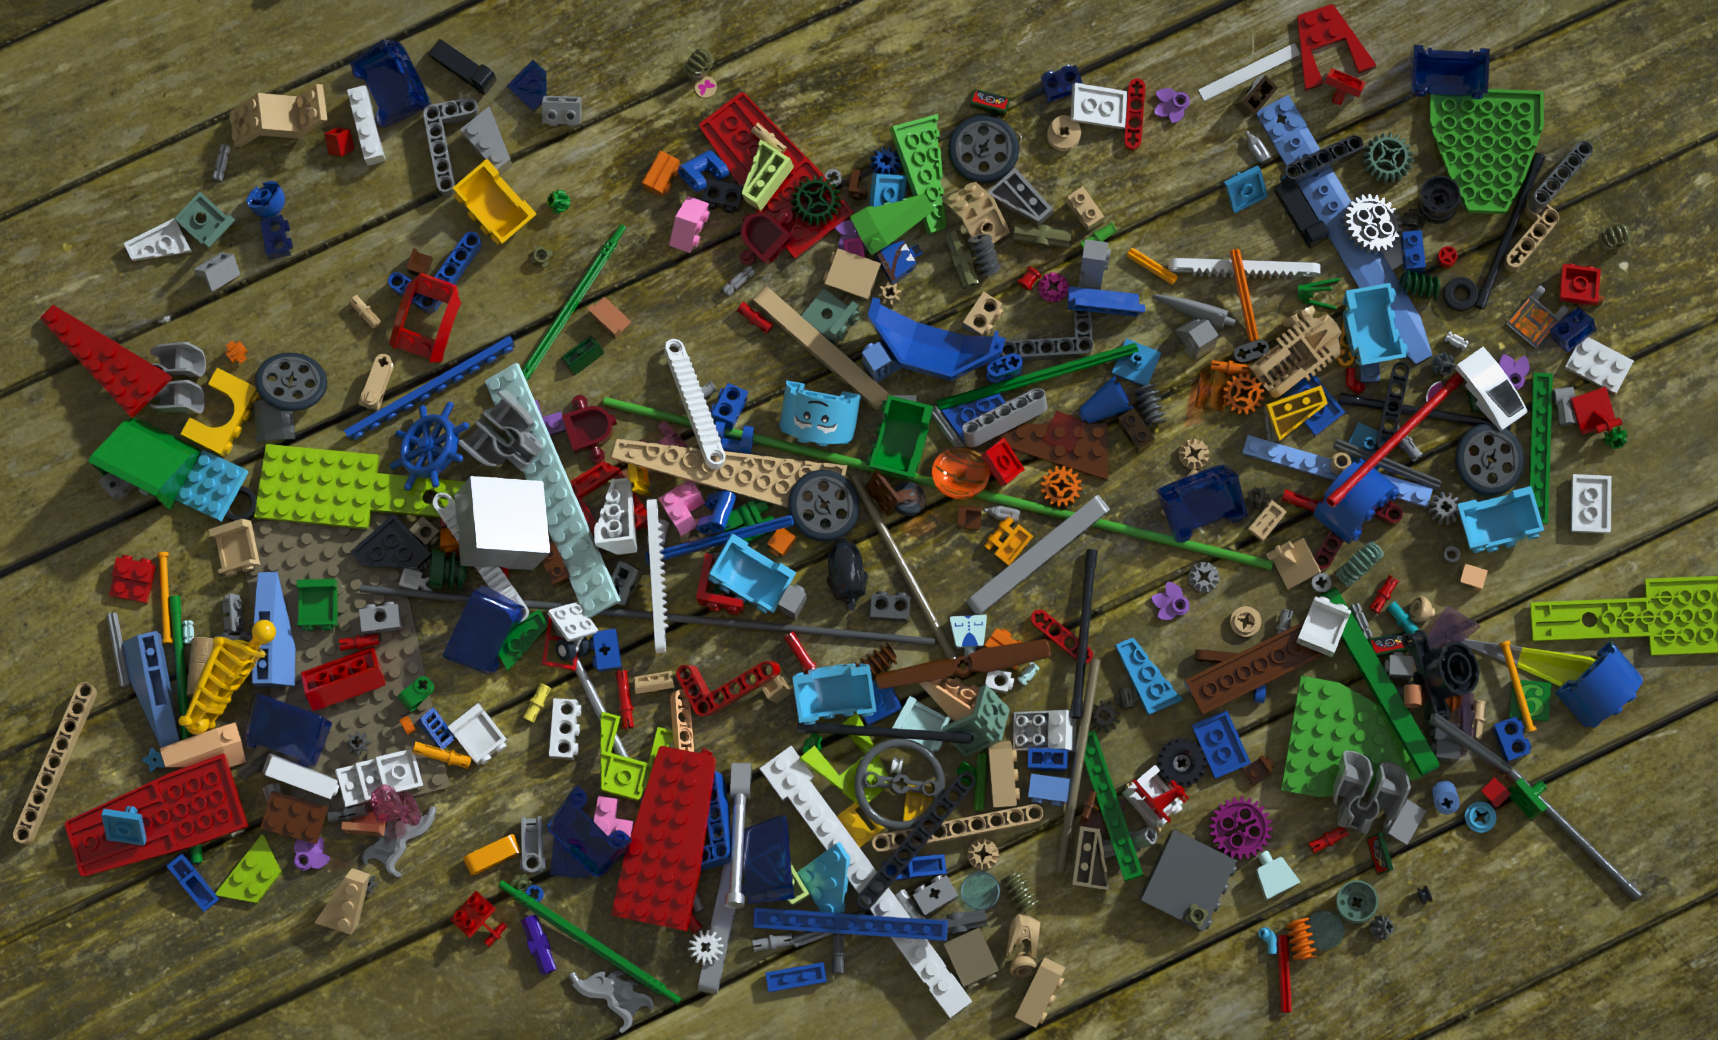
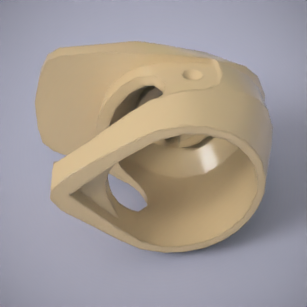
(1023, 928)

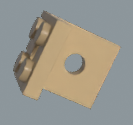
(975, 209)

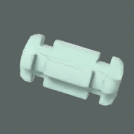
(188, 631)
(1028, 673)

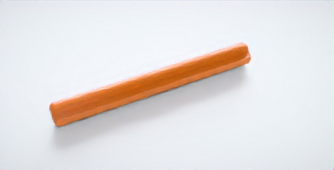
(1244, 295)

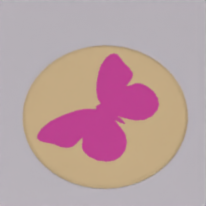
(706, 87)

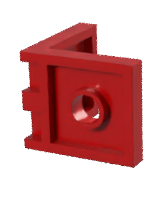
(713, 601)

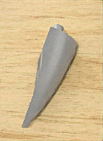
(1216, 316)

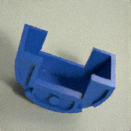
(1357, 505)
(1602, 687)

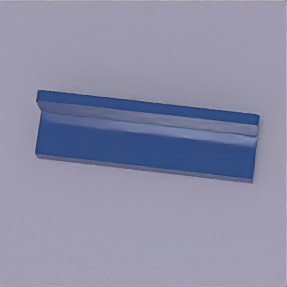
(1104, 302)

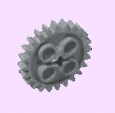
(1372, 224)

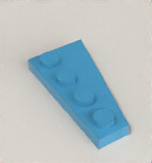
(1146, 678)

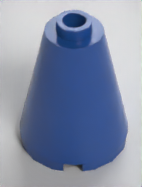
(1105, 402)

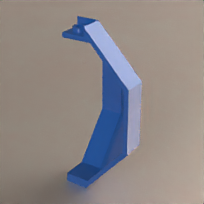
(930, 348)

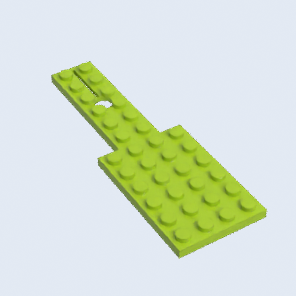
(338, 488)
(1675, 616)

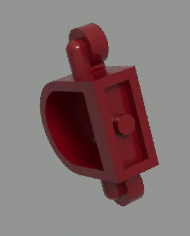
(765, 236)
(588, 428)

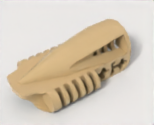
(1298, 354)

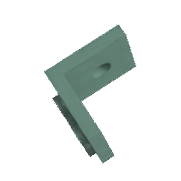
(212, 228)
(839, 324)
(985, 723)

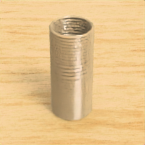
(200, 650)

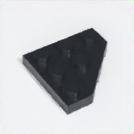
(391, 547)

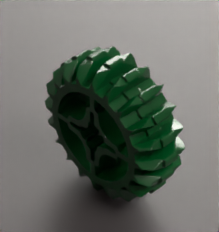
(809, 196)

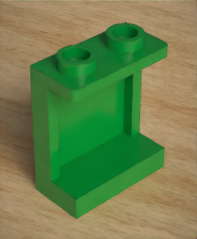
(317, 604)

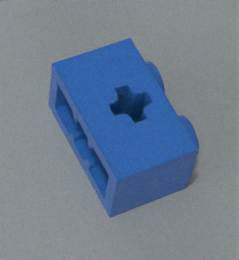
(612, 660)
(1047, 759)

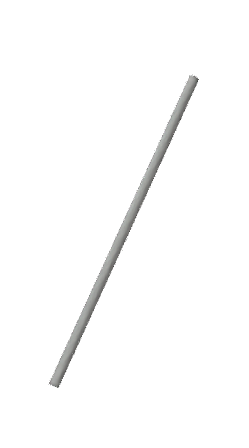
(598, 707)

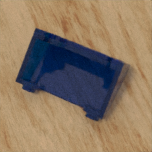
(1449, 72)
(391, 81)
(1202, 500)
(483, 630)
(286, 729)
(584, 837)
(767, 861)

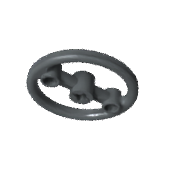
(861, 782)

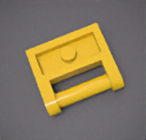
(856, 826)

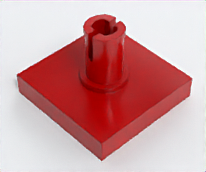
(1344, 84)
(1002, 462)

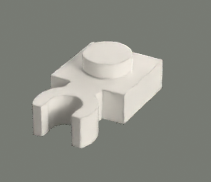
(412, 580)

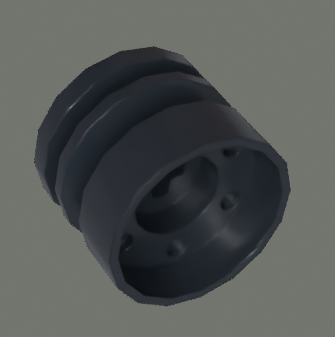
(1443, 190)

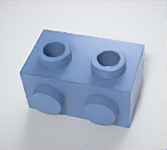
(1048, 789)

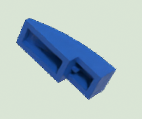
(920, 867)
(192, 881)

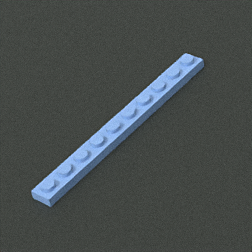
(1320, 467)

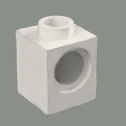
(991, 676)

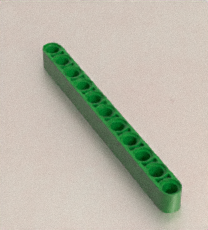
(1385, 691)

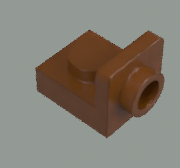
(1258, 770)

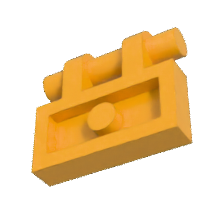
(1012, 545)

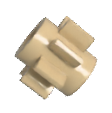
(887, 289)

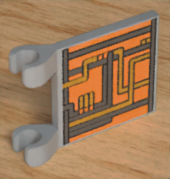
(1534, 319)

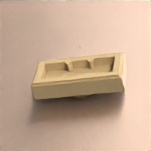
(1267, 521)
(653, 682)

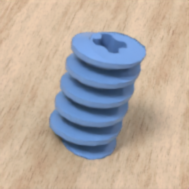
(1445, 797)

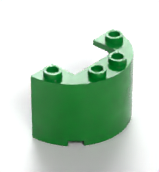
(900, 437)

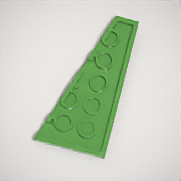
(922, 164)

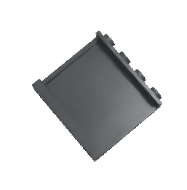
(1187, 875)

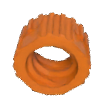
(407, 725)

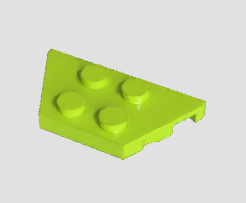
(252, 875)

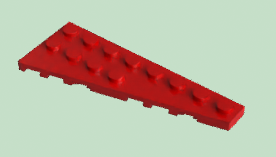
(117, 369)

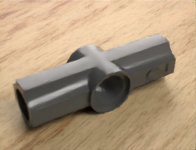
(962, 922)

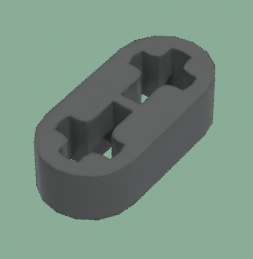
(1249, 347)

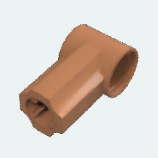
(1412, 696)

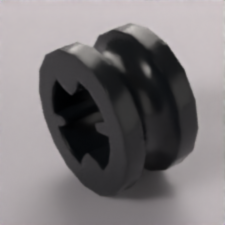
(1424, 895)

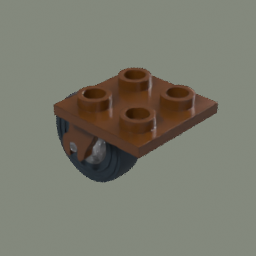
(906, 498)

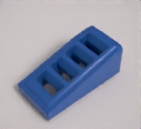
(436, 718)

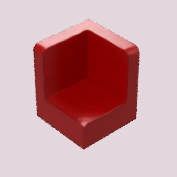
(339, 141)
(1495, 792)

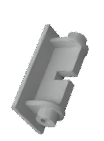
(233, 605)

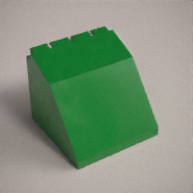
(147, 459)

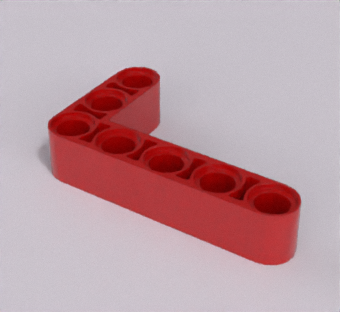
(727, 689)

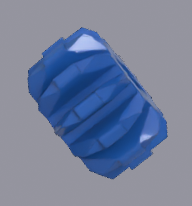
(891, 157)

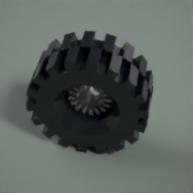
(1179, 750)

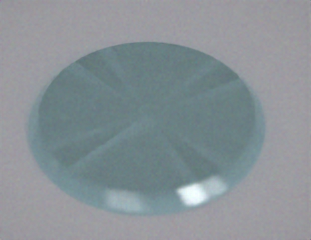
(980, 890)
(1326, 929)

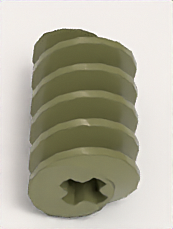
(1020, 892)

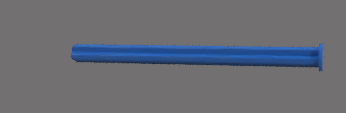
(722, 538)

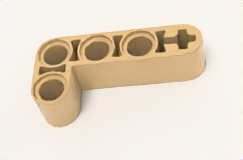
(1529, 238)

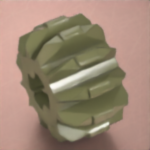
(698, 64)
(1614, 237)

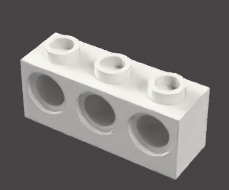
(560, 719)

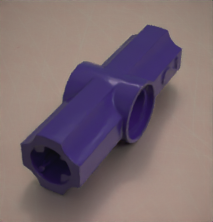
(538, 944)

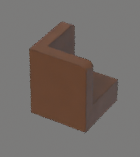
(418, 263)
(969, 517)

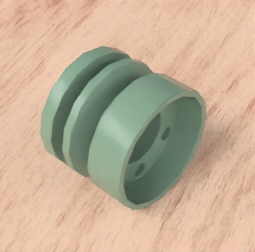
(1360, 891)

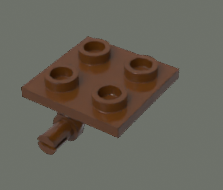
(1092, 814)

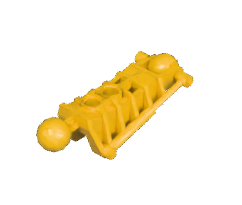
(223, 674)

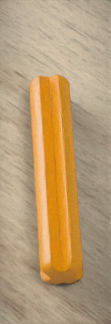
(1152, 266)

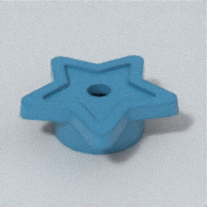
(149, 760)

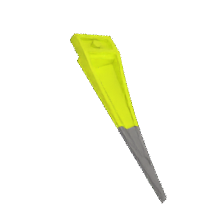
(1548, 665)

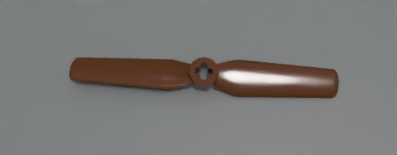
(981, 661)

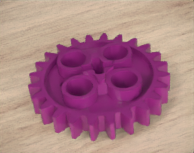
(1232, 812)

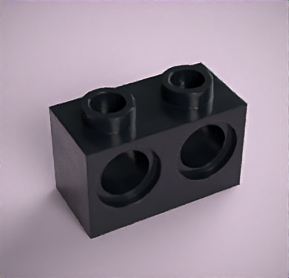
(724, 190)

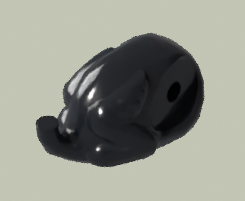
(846, 572)

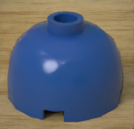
(267, 200)

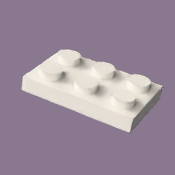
(1098, 106)
(1599, 365)
(1591, 504)

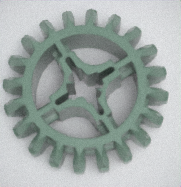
(1393, 172)
(1359, 564)

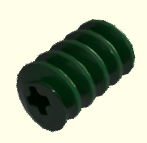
(1419, 283)

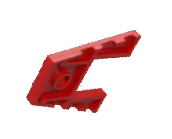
(1323, 28)

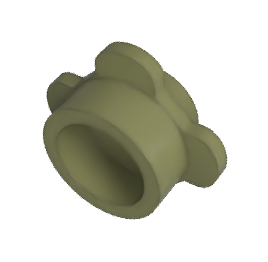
(541, 251)
(521, 882)
(1202, 914)

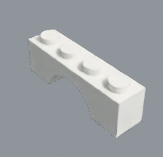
(366, 125)

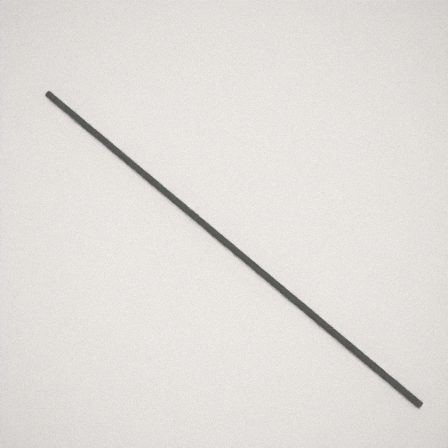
(671, 617)

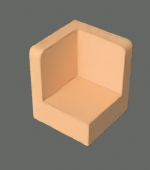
(1473, 576)

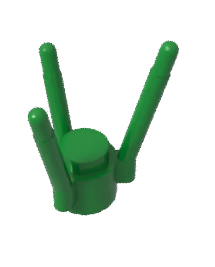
(1306, 291)

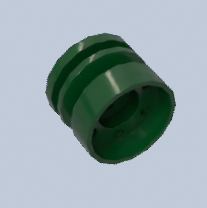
(446, 570)

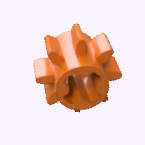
(236, 351)

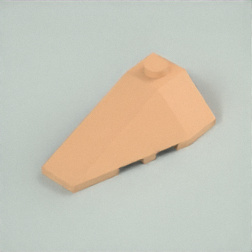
(952, 696)
(205, 746)

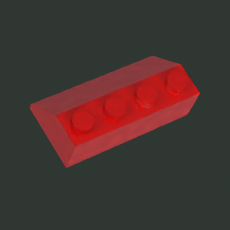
(343, 678)

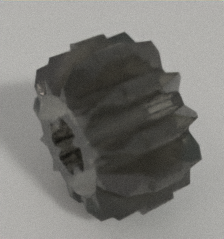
(1108, 712)

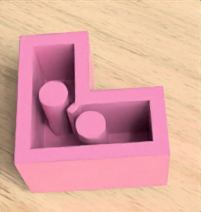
(688, 224)
(679, 504)
(606, 816)

